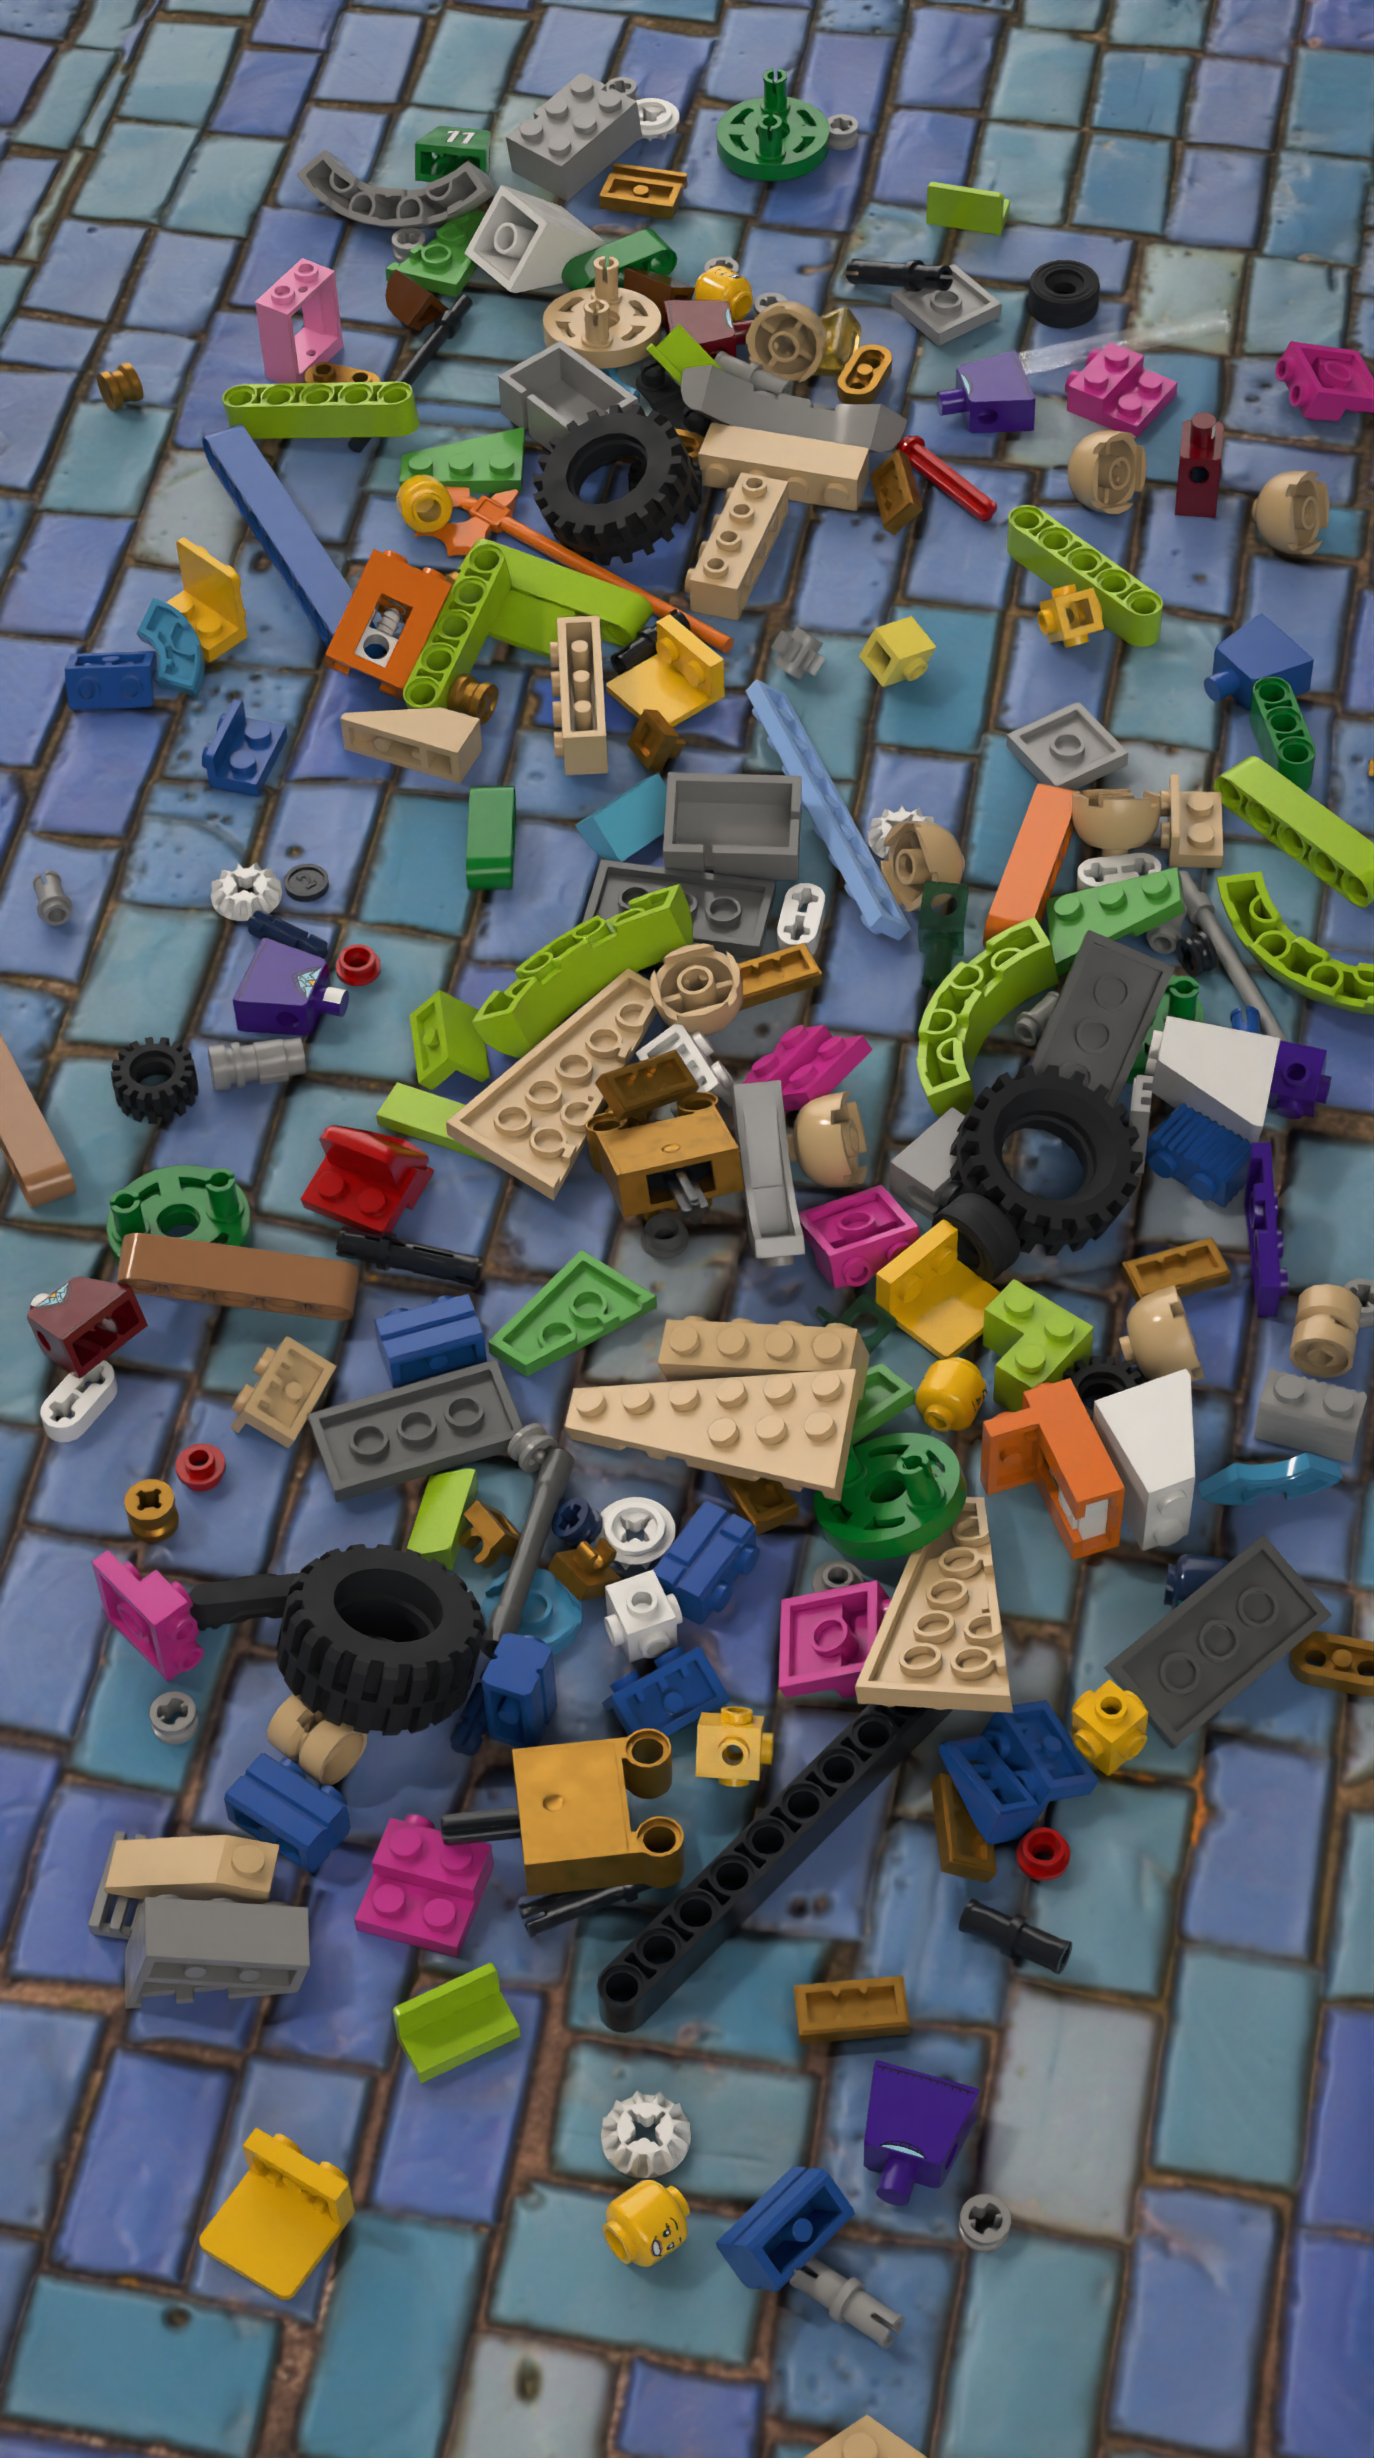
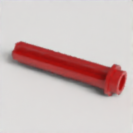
(947, 479)

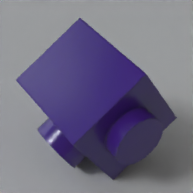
(1298, 1080)

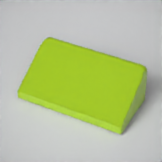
(528, 622)
(441, 1516)

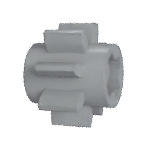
(798, 653)

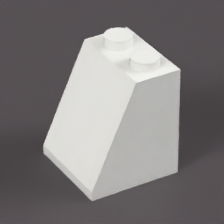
(528, 241)
(1215, 1072)
(1153, 1452)

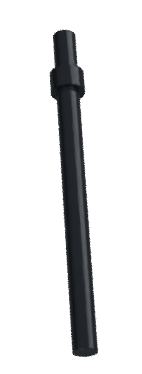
(444, 328)

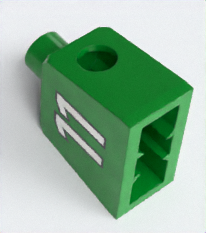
(452, 149)

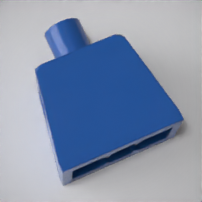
(1254, 653)

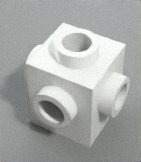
(641, 1616)

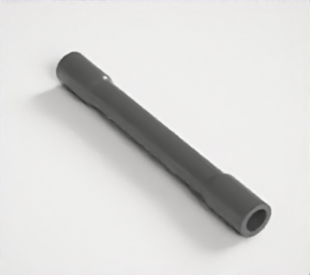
(548, 1491)

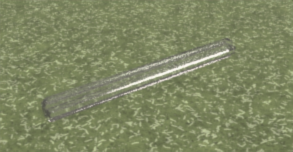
(1133, 338)

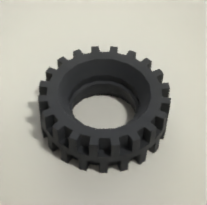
(641, 514)
(1082, 1122)

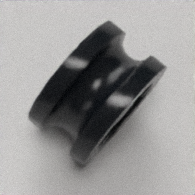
(1196, 954)

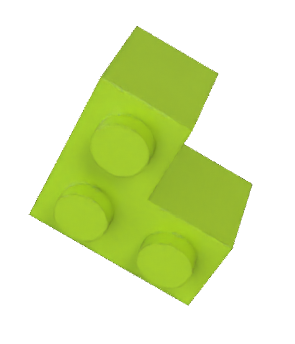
(1034, 1340)

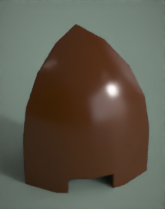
(657, 287)
(411, 302)

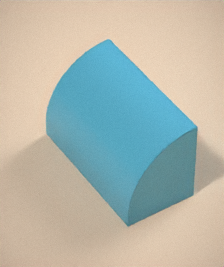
(627, 820)

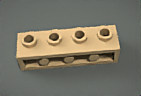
(737, 546)
(582, 696)
(741, 1348)

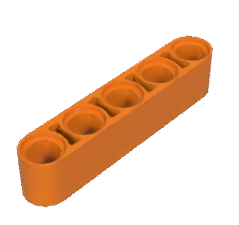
(1033, 861)

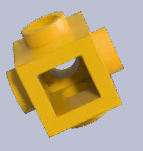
(1083, 613)
(1109, 1726)
(729, 1764)

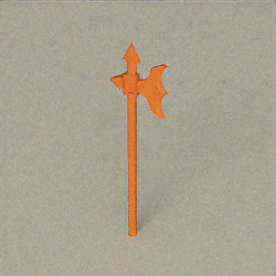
(497, 515)

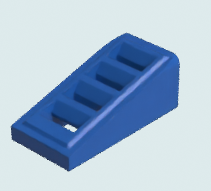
(998, 1805)

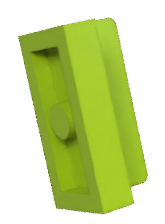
(966, 208)
(680, 351)
(447, 1041)
(454, 2023)

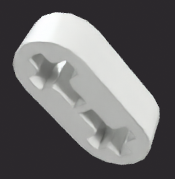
(1115, 869)
(808, 922)
(82, 1402)

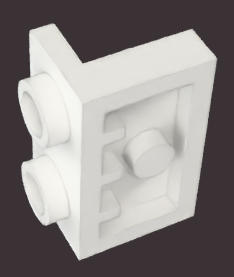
(695, 1053)

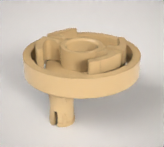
(604, 321)

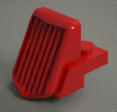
(366, 1179)

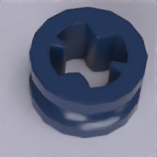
(577, 1522)

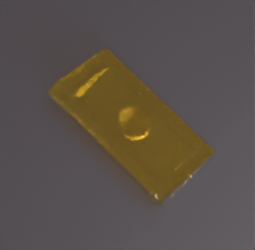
(842, 340)

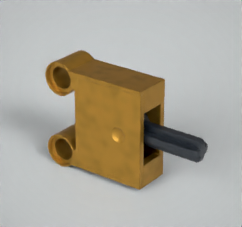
(667, 1161)
(578, 1818)

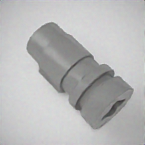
(262, 1062)

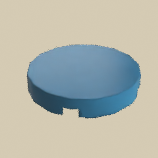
(548, 1613)

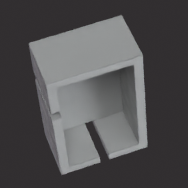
(574, 136)
(555, 390)
(734, 824)

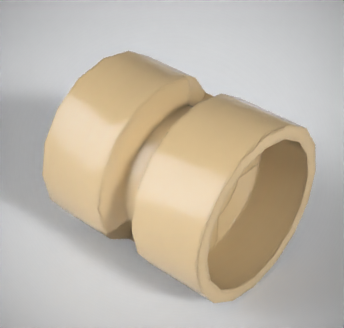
(1325, 1331)
(321, 1747)

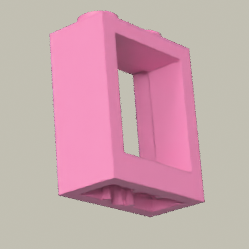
(315, 291)

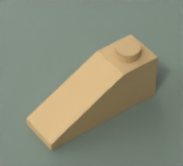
(417, 739)
(194, 1868)

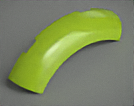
(1288, 957)
(581, 966)
(972, 1004)

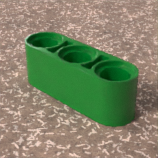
(639, 250)
(1282, 731)
(491, 838)

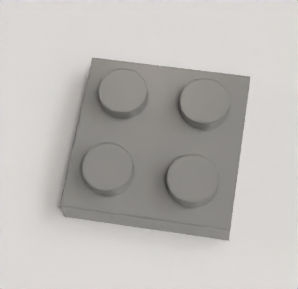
(950, 312)
(1067, 748)

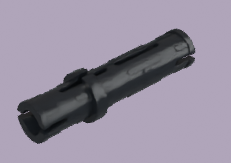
(910, 275)
(395, 1253)
(573, 1904)

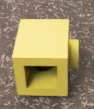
(897, 652)

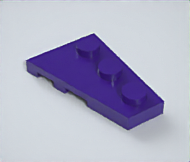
(1264, 1238)

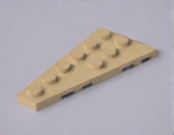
(539, 1107)
(742, 1427)
(943, 1627)

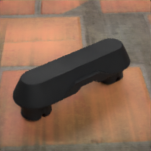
(666, 398)
(240, 1599)

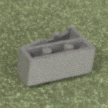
(215, 1946)

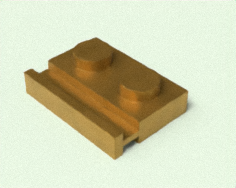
(643, 191)

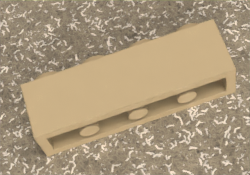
(815, 469)

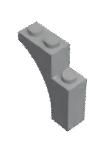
(767, 1175)

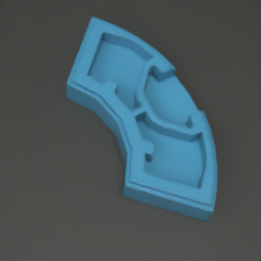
(177, 648)
(1294, 1477)

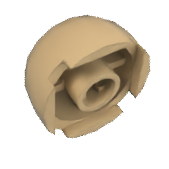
(787, 338)
(1107, 471)
(1292, 511)
(1115, 819)
(918, 855)
(698, 989)
(828, 1141)
(1161, 1337)

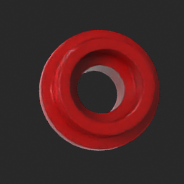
(358, 965)
(200, 1477)
(1043, 1841)

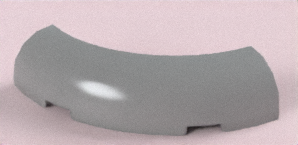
(396, 207)
(735, 404)

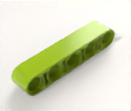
(323, 409)
(1066, 559)
(619, 609)
(460, 627)
(1300, 828)

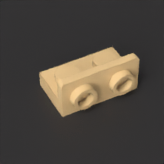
(1192, 828)
(284, 1392)

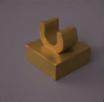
(654, 740)
(491, 1528)
(586, 1569)

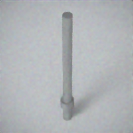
(1201, 912)

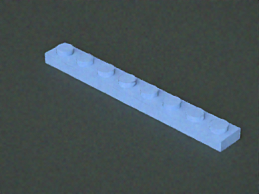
(828, 811)

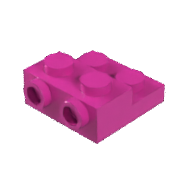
(1326, 381)
(1118, 390)
(809, 1063)
(857, 1235)
(149, 1615)
(829, 1638)
(424, 1888)

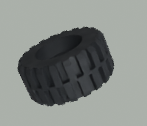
(373, 1680)

